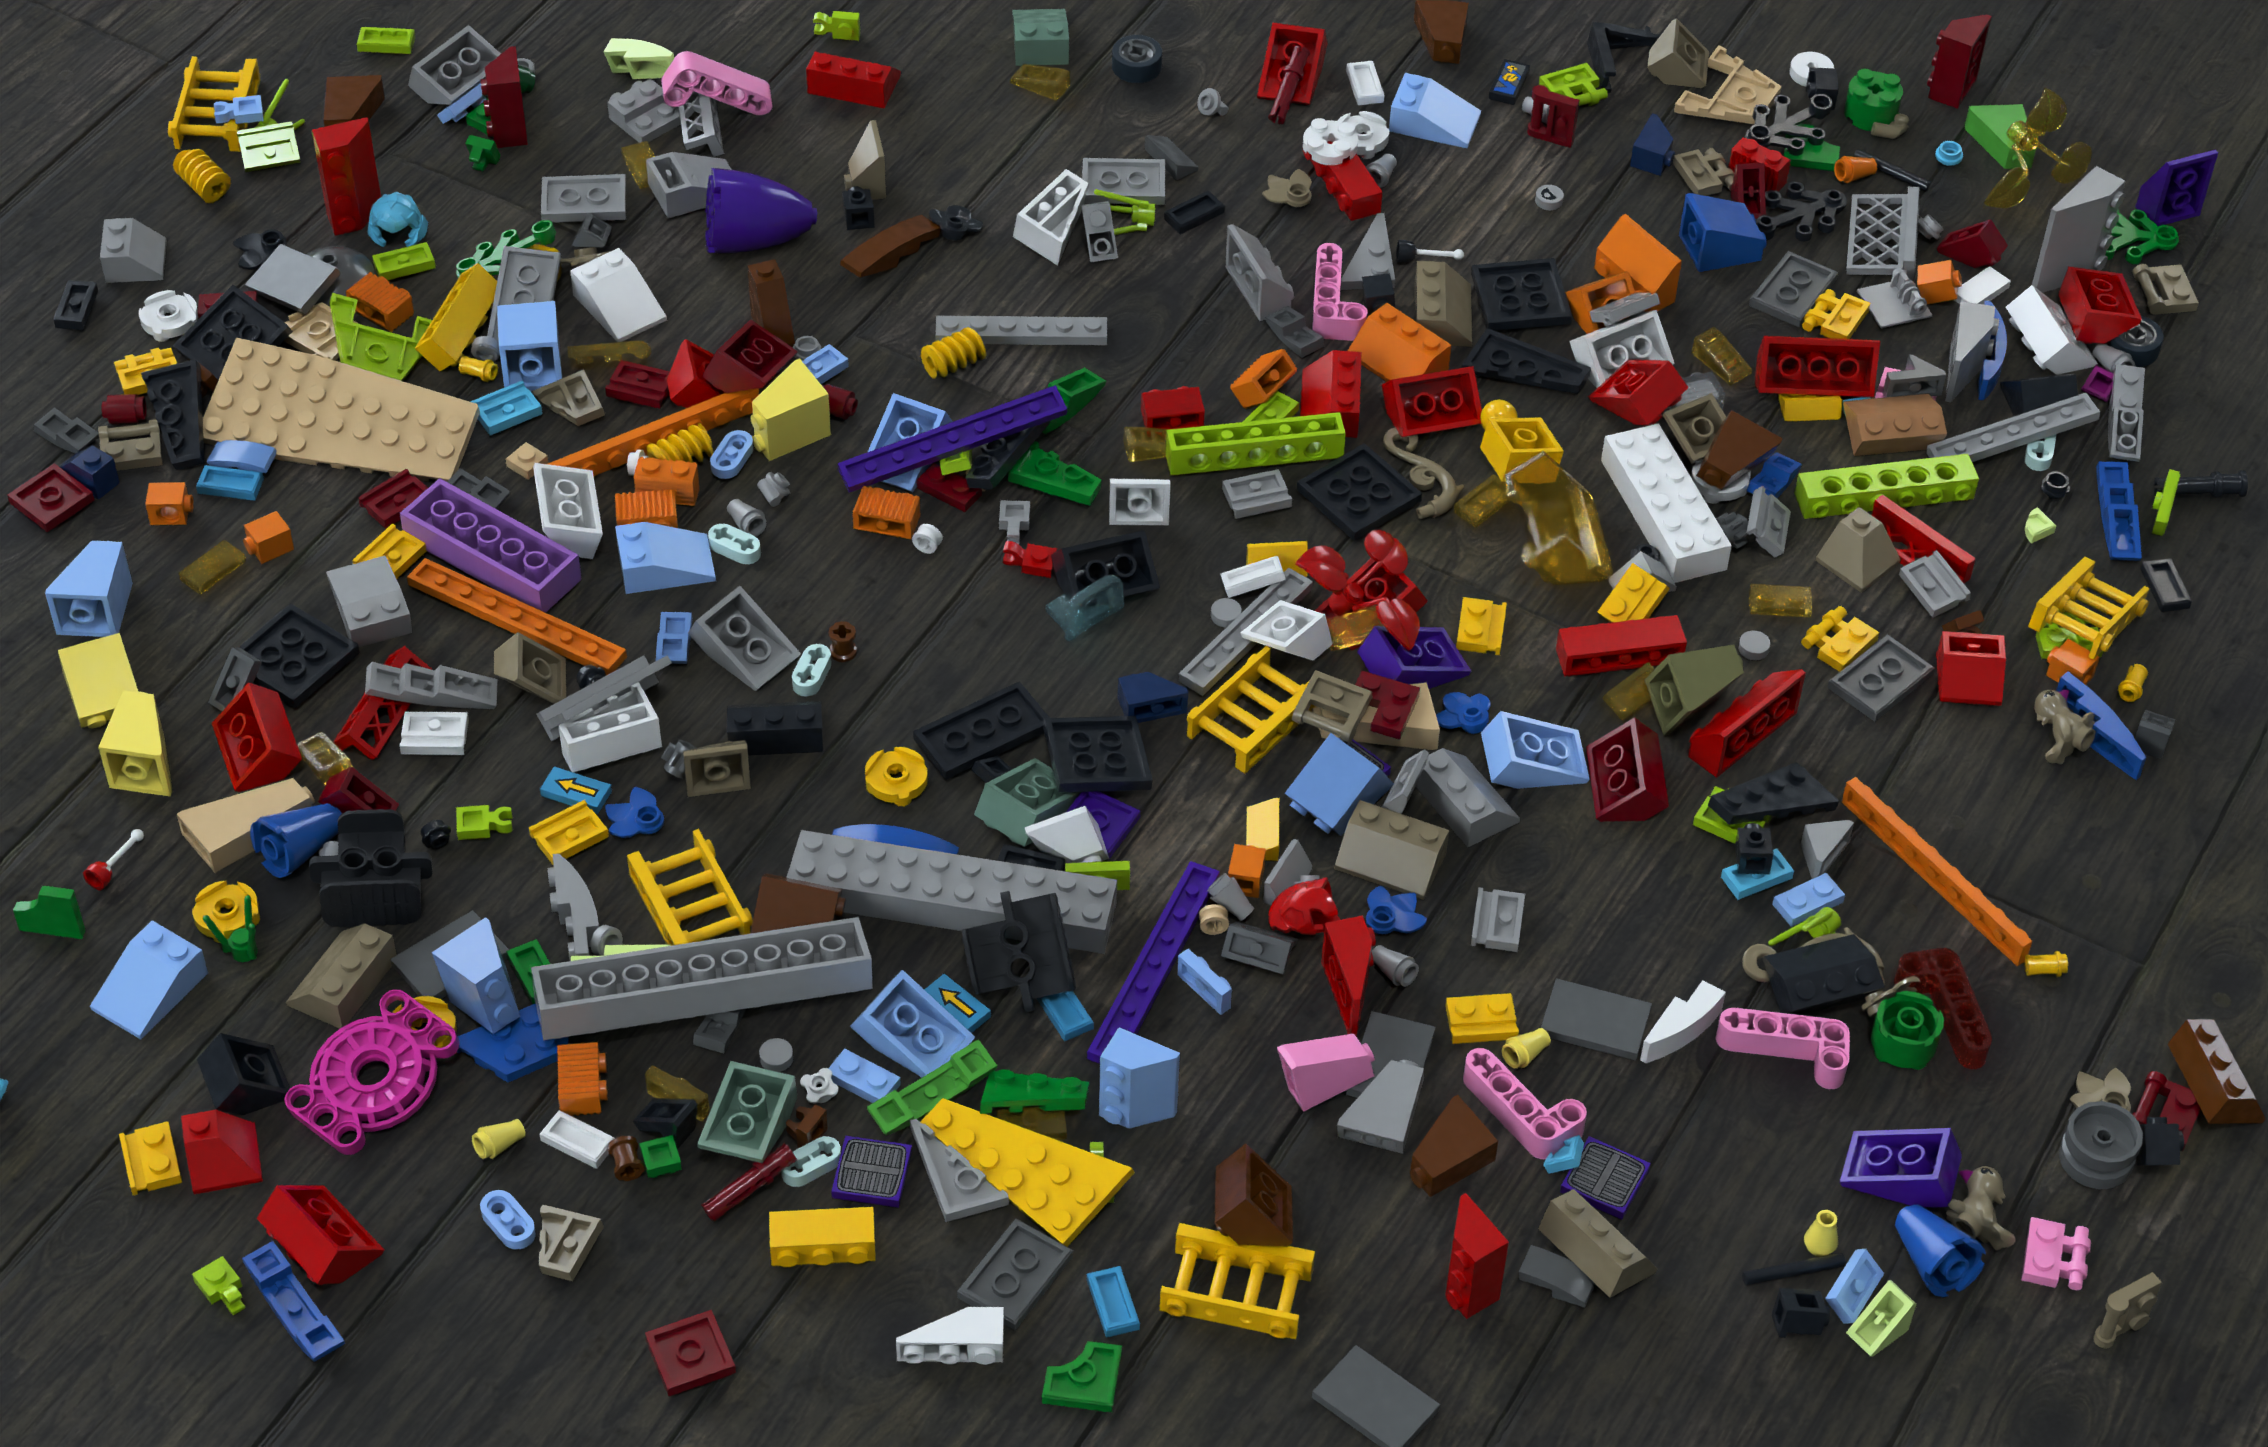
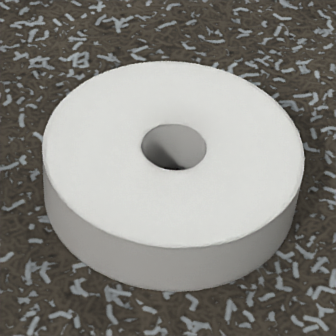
(1801, 63)

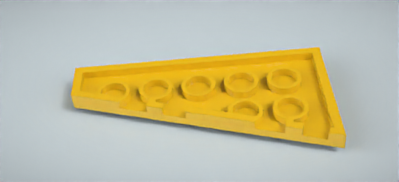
(1043, 1177)

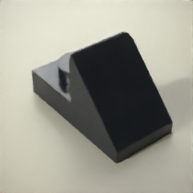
(669, 1117)

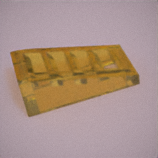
(1048, 81)
(1714, 341)
(1143, 443)
(325, 761)

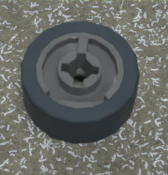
(1136, 58)
(2141, 342)

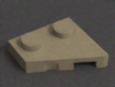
(571, 398)
(566, 1241)

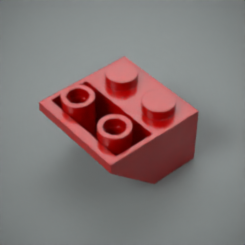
(1971, 668)

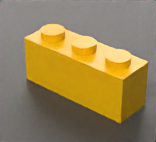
(822, 1236)

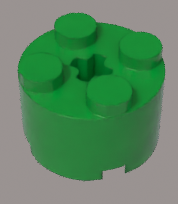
(1873, 98)
(1907, 1030)

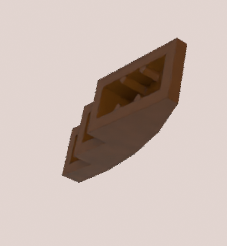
(886, 247)

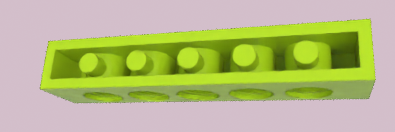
(1255, 443)
(1903, 482)

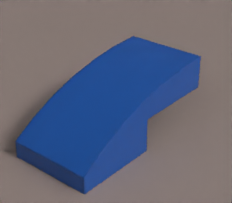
(1775, 475)

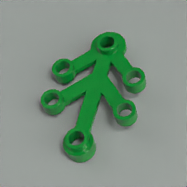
(2156, 237)
(487, 256)

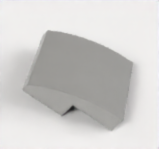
(1406, 782)

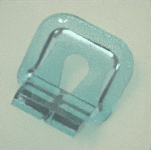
(1076, 616)

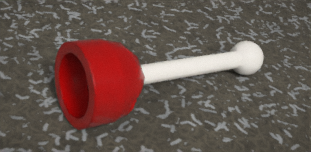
(99, 873)

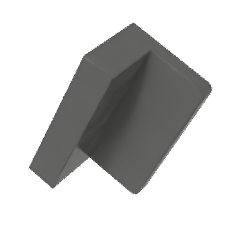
(1258, 947)

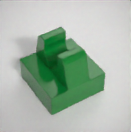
(482, 152)
(660, 1156)

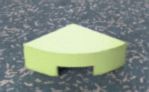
(2038, 526)

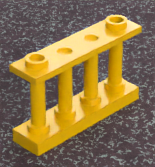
(248, 86)
(2071, 588)
(1266, 732)
(656, 896)
(1211, 1245)

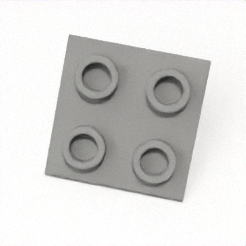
(1895, 301)

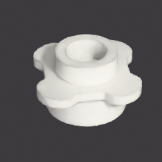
(823, 1093)

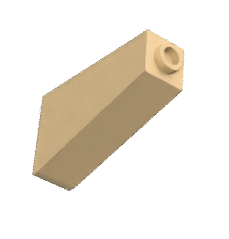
(1420, 732)
(222, 827)

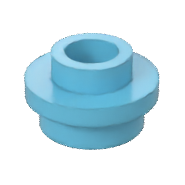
(1949, 153)

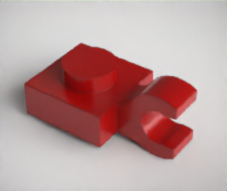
(1034, 560)

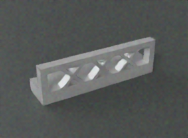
(707, 122)

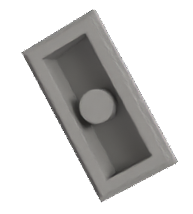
(1287, 871)

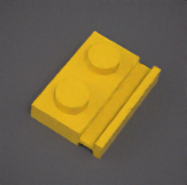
(398, 547)
(1633, 596)
(1481, 626)
(569, 831)
(1481, 1018)
(150, 1158)

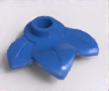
(1464, 712)
(635, 817)
(1395, 911)

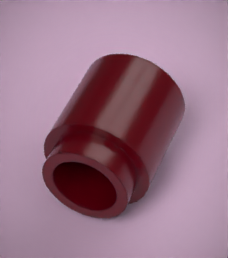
(841, 402)
(124, 408)

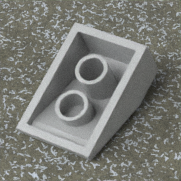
(1969, 345)
(370, 601)
(743, 640)

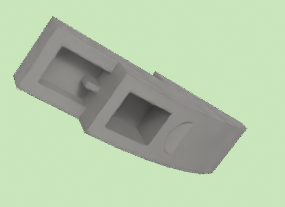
(2126, 413)
(573, 905)

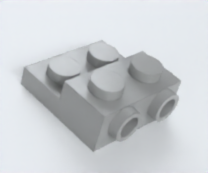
(643, 111)

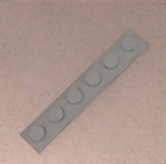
(1028, 330)
(2019, 429)
(1229, 646)

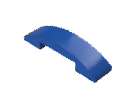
(1992, 368)
(896, 836)
(291, 1302)

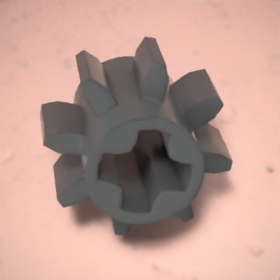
(1734, 528)
(674, 758)

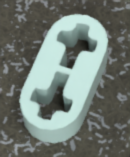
(2046, 448)
(734, 543)
(817, 672)
(811, 1161)

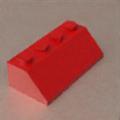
(347, 173)
(1817, 366)
(1747, 721)

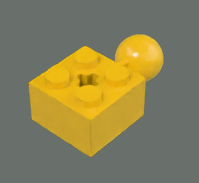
(1514, 440)

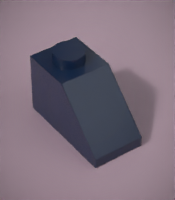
(1653, 147)
(93, 470)
(1151, 697)

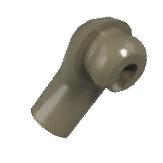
(1893, 129)

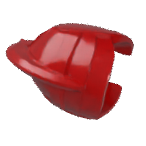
(1304, 908)

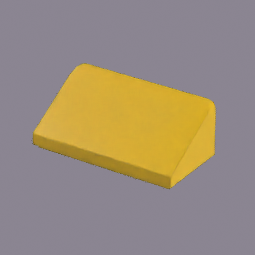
(1810, 407)
(1286, 551)
(1264, 827)

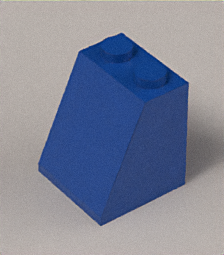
(1719, 233)

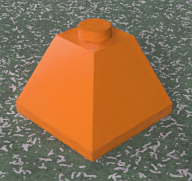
(1596, 295)

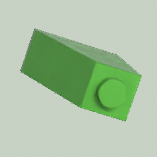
(1989, 128)

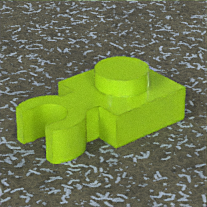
(841, 24)
(477, 821)

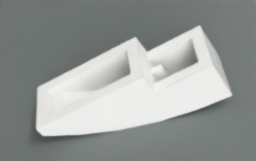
(1683, 1022)

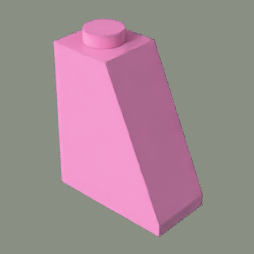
(1324, 1067)

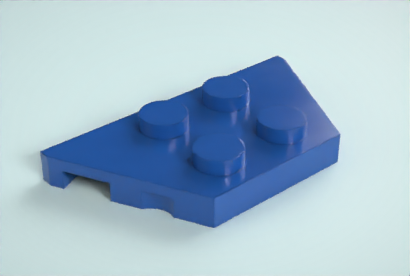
(514, 1048)

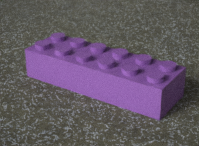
(491, 546)

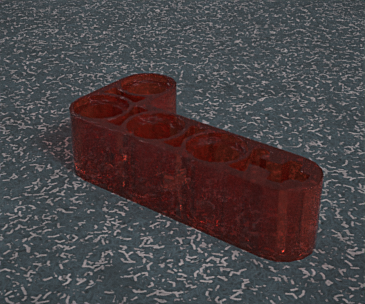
(1950, 989)

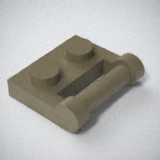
(2172, 285)
(133, 452)
(1335, 697)
(2127, 1309)

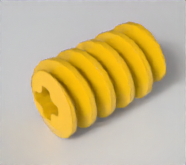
(202, 174)
(953, 351)
(683, 445)

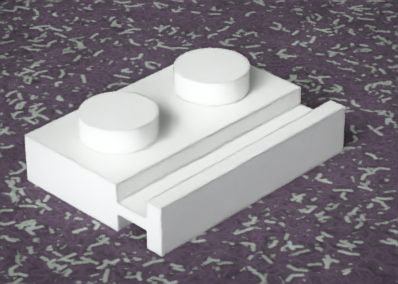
(434, 733)

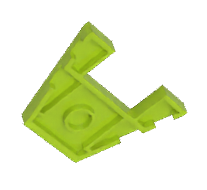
(371, 347)

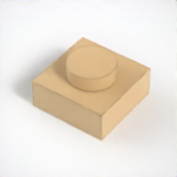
(524, 458)

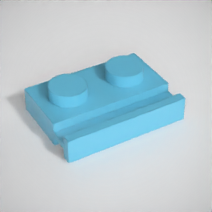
(507, 408)

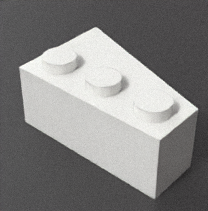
(1051, 216)
(611, 732)

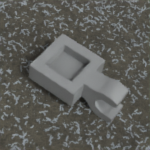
(1014, 517)

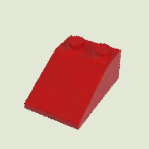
(1278, 54)
(1641, 390)
(1381, 585)
(1347, 965)

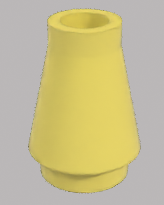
(1524, 1048)
(496, 1138)
(1822, 1235)

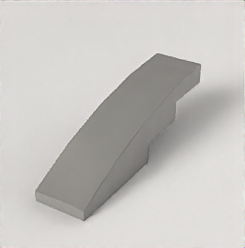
(431, 687)

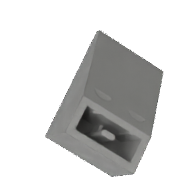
(681, 180)

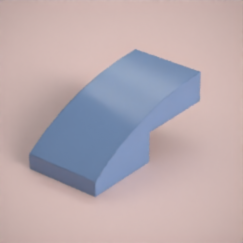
(243, 455)
(674, 636)

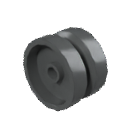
(2100, 1145)

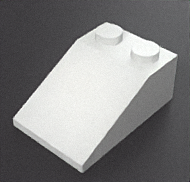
(616, 295)

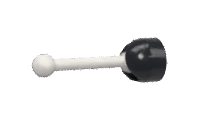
(1407, 251)

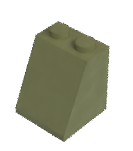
(1691, 682)

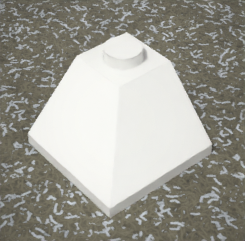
(1139, 502)
(1291, 630)
(1070, 836)

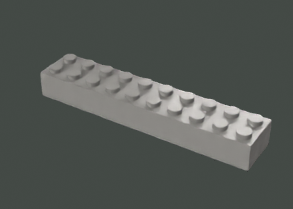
(949, 887)
(701, 978)

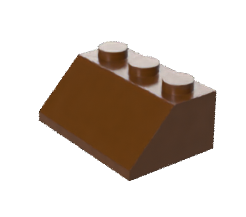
(2214, 1074)
(1252, 1201)

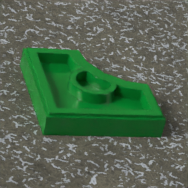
(1814, 157)
(53, 913)
(1086, 1381)

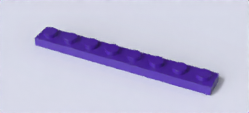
(952, 438)
(1156, 956)

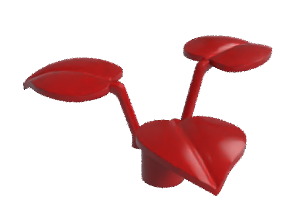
(1328, 568)

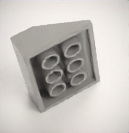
(2080, 229)

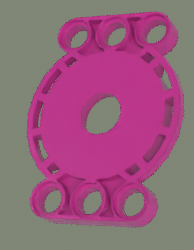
(366, 1040)

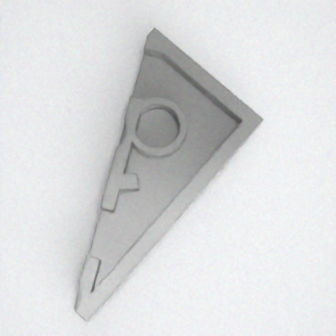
(1371, 257)
(957, 1184)

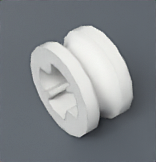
(927, 538)

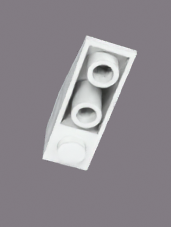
(964, 1336)

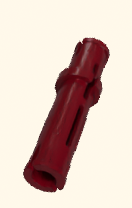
(1292, 75)
(749, 1182)

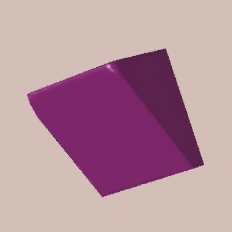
(2099, 384)

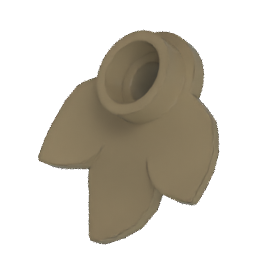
(1291, 191)
(583, 256)
(1874, 999)
(2113, 1089)

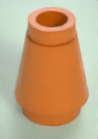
(1854, 168)

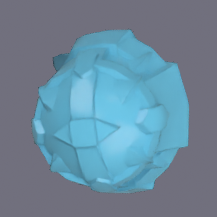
(393, 214)

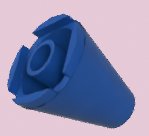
(293, 836)
(1939, 1250)

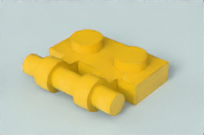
(1842, 321)
(130, 368)
(1846, 645)

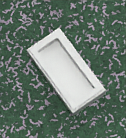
(1365, 83)
(1983, 287)
(1253, 576)
(576, 1139)

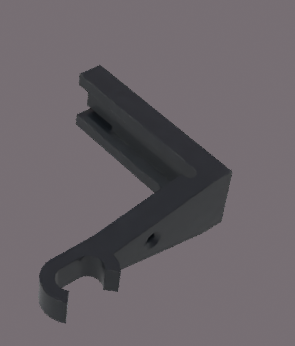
(1610, 36)

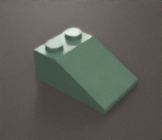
(1041, 37)
(1022, 799)
(749, 1112)

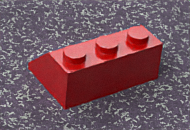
(851, 79)
(2097, 304)
(1334, 387)
(1433, 401)
(256, 738)
(318, 1232)
(1475, 1260)

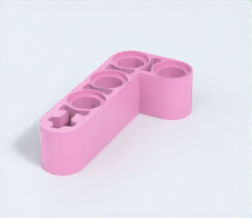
(715, 80)
(1331, 317)
(1789, 1036)
(1489, 1077)

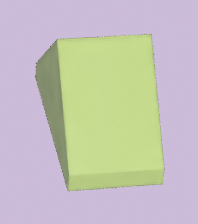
(1883, 1319)

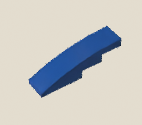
(2118, 511)
(2111, 735)

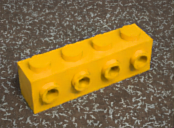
(458, 318)

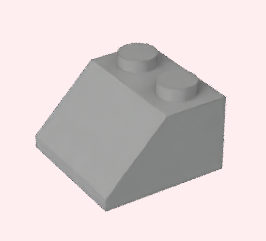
(131, 251)

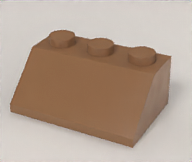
(1894, 424)

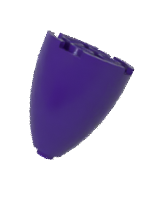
(752, 212)

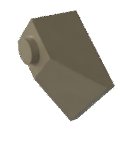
(1679, 57)
(868, 164)
(1696, 425)
(1859, 550)
(531, 667)
(717, 768)

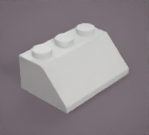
(2048, 333)
(1611, 346)
(569, 507)

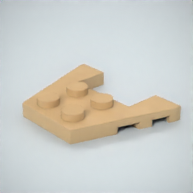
(1737, 94)
(314, 332)

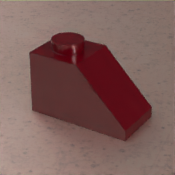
(1974, 245)
(354, 792)

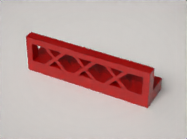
(1920, 538)
(367, 711)

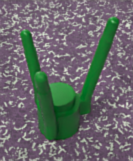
(242, 940)

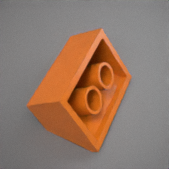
(1647, 260)
(1399, 346)

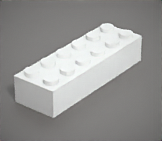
(1666, 502)

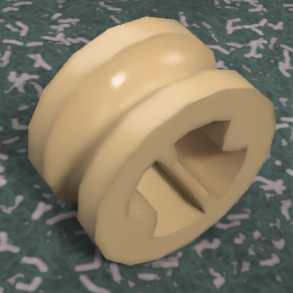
(1213, 919)

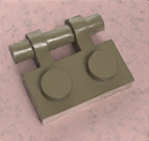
(1705, 173)

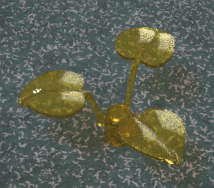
(2045, 116)

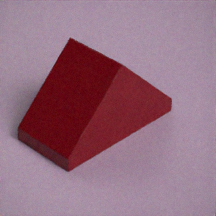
(1749, 187)

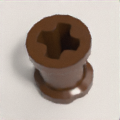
(842, 637)
(626, 1159)

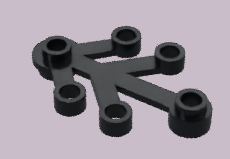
(1765, 136)
(1829, 201)

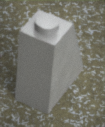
(1385, 1108)

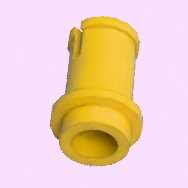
(486, 370)
(2131, 687)
(2046, 964)

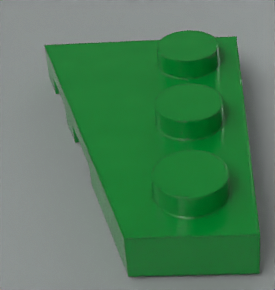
(1049, 474)
(1022, 1090)

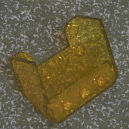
(1562, 523)

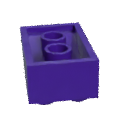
(2177, 189)
(1430, 660)
(1904, 1165)

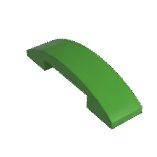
(947, 1082)

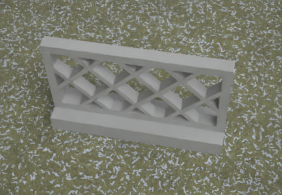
(1906, 240)
(596, 694)

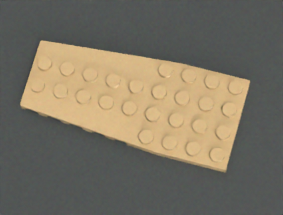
(336, 414)

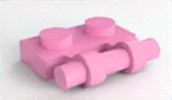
(2044, 1253)

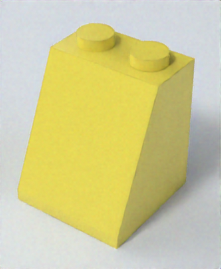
(790, 412)
(96, 678)
(135, 747)

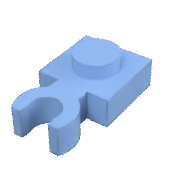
(243, 110)

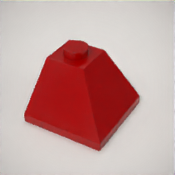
(685, 377)
(220, 1151)

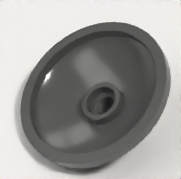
(351, 264)

